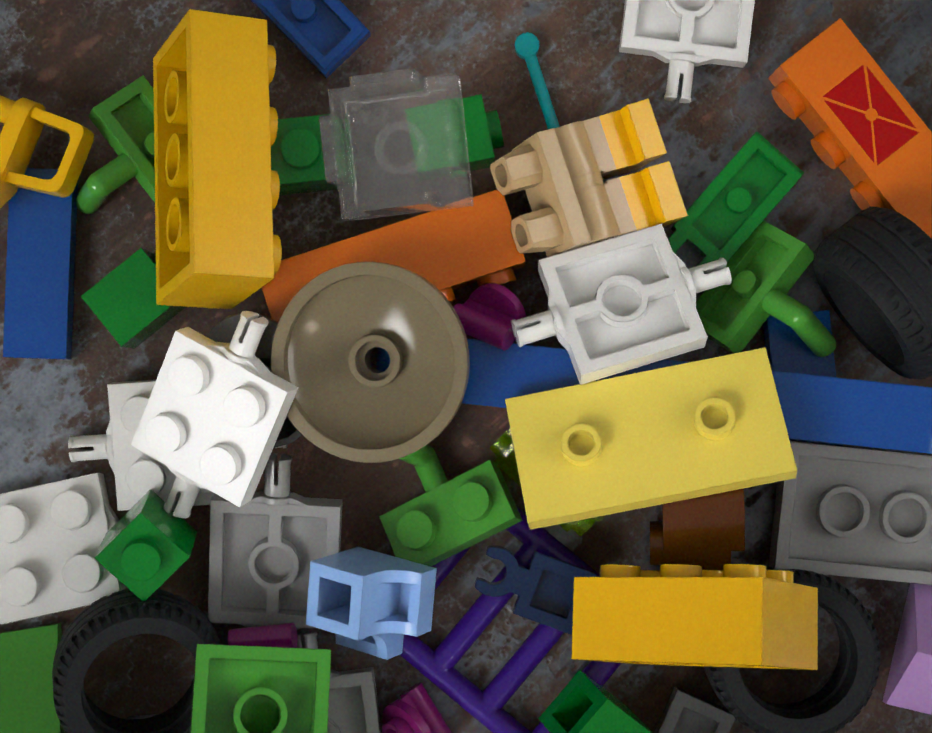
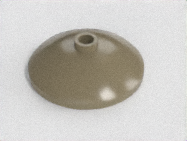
(327, 349)

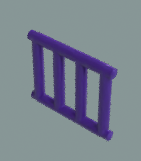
(439, 664)

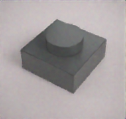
(693, 715)

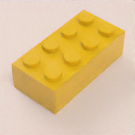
(214, 162)

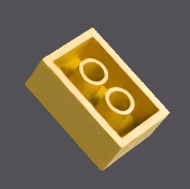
(696, 617)

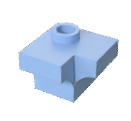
(370, 600)

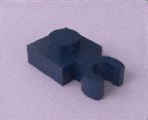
(542, 588)

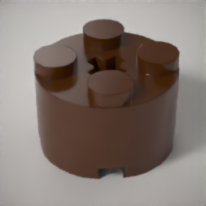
(700, 531)

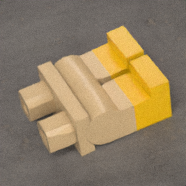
(566, 187)

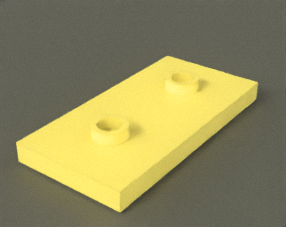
(649, 438)

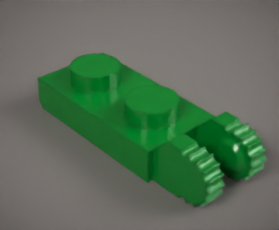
(736, 201)

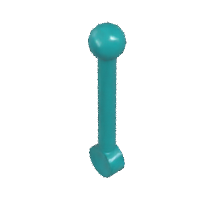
(527, 48)

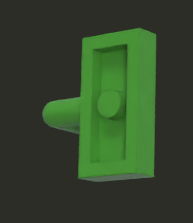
(128, 127)
(761, 278)
(450, 512)

